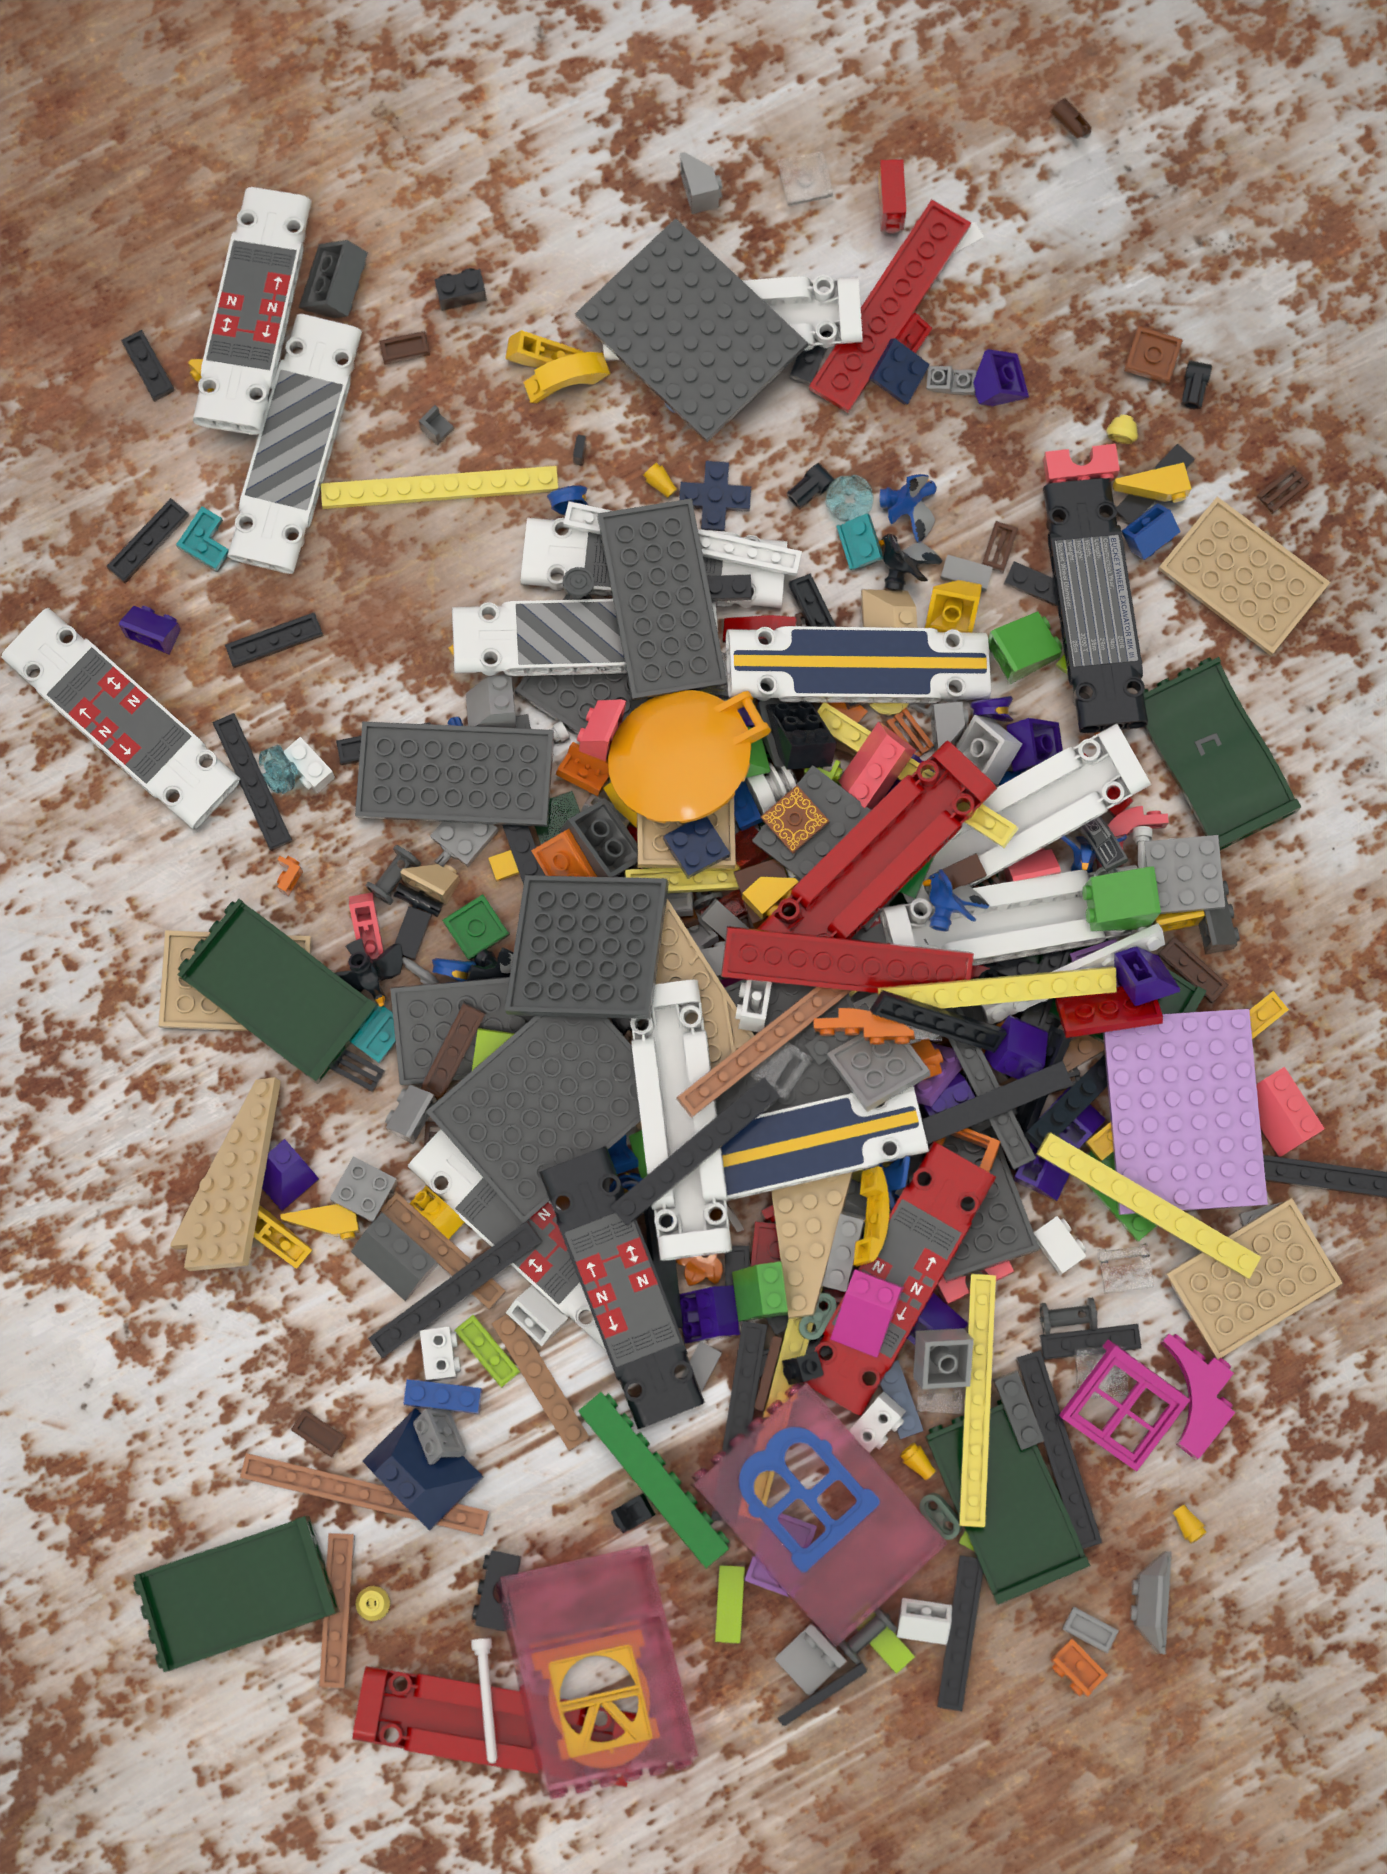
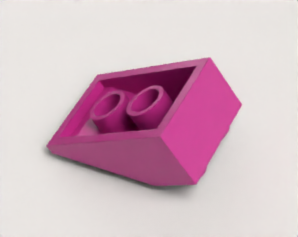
(866, 1312)

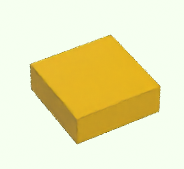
(503, 865)

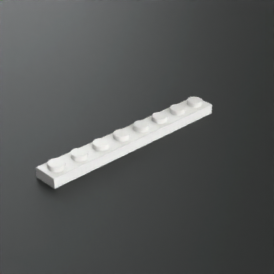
(1147, 939)

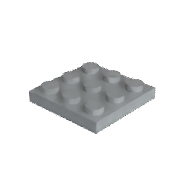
(1187, 873)
(877, 1071)

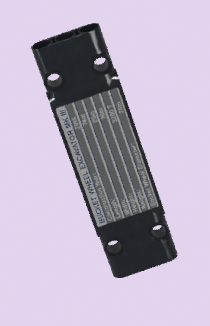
(1095, 605)

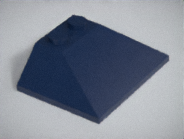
(421, 1487)

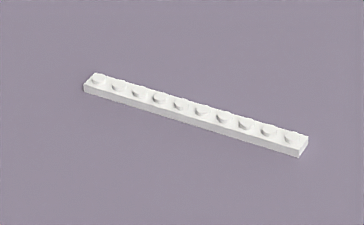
(712, 544)

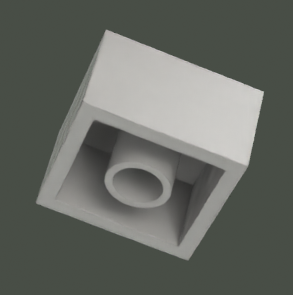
(943, 1358)

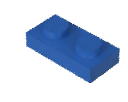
(745, 809)

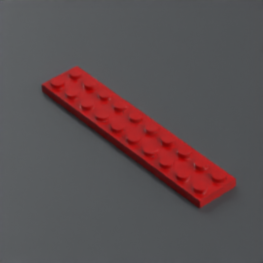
(891, 304)
(837, 961)

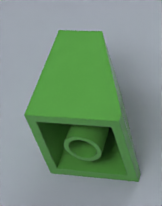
(1024, 646)
(1122, 900)
(760, 1292)

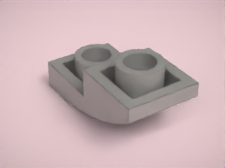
(950, 381)

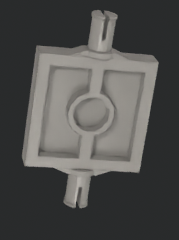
(462, 840)

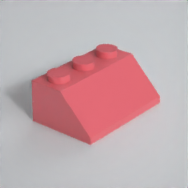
(876, 766)
(1285, 1113)

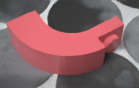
(1134, 817)

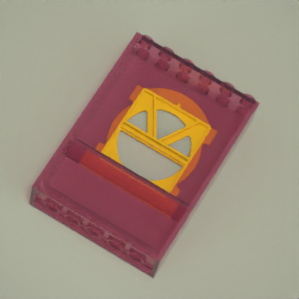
(596, 1609)

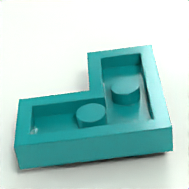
(198, 542)

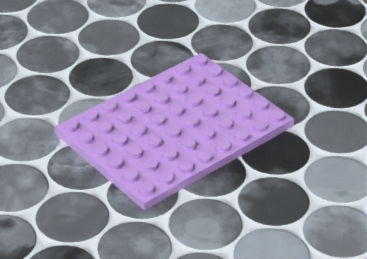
(1187, 1110)

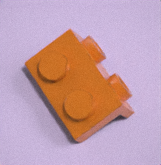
(584, 770)
(1078, 1668)

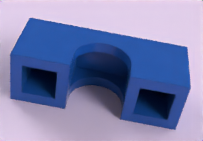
(443, 1396)

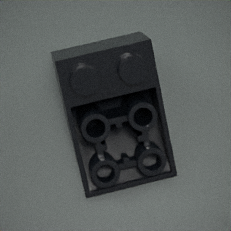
(801, 735)

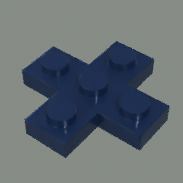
(716, 496)

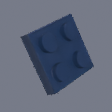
(899, 371)
(696, 846)

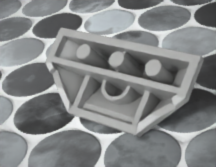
(1152, 1601)

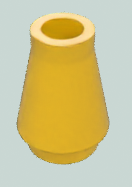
(660, 480)
(916, 1459)
(1189, 1524)

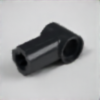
(1196, 378)
(814, 482)

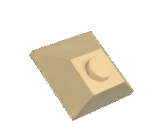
(888, 609)
(434, 880)

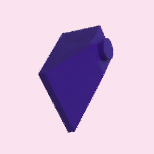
(999, 379)
(286, 1175)

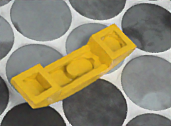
(877, 1216)

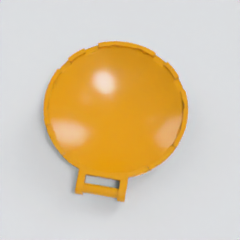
(683, 754)

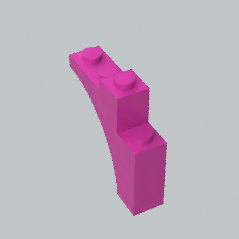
(1204, 1381)

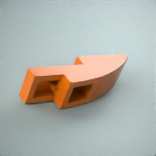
(875, 1028)

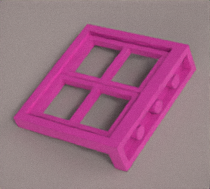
(1146, 1379)

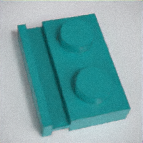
(860, 542)
(376, 1035)

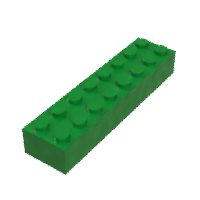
(653, 1479)

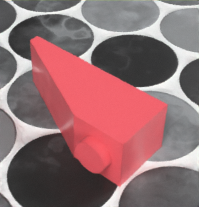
(366, 923)

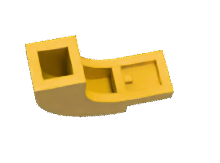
(566, 371)

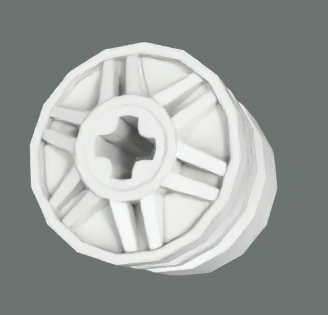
(770, 788)

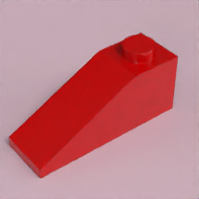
(756, 623)

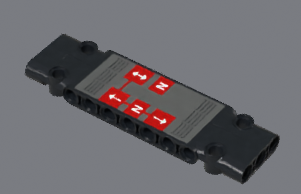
(622, 1289)

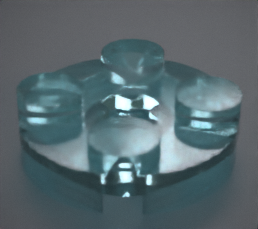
(846, 486)
(279, 770)

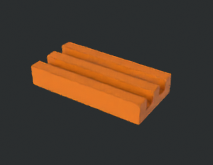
(898, 718)

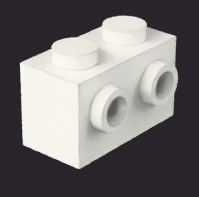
(310, 766)
(755, 1004)
(1060, 1245)
(537, 1315)
(439, 1354)
(877, 1421)
(924, 1621)

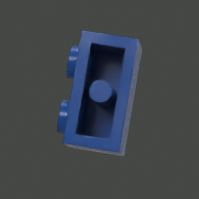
(1151, 531)

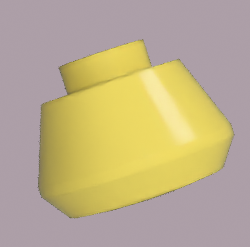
(1123, 430)
(372, 1612)

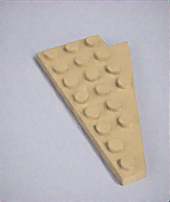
(682, 960)
(225, 1208)
(805, 1231)

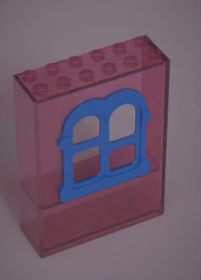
(859, 1555)

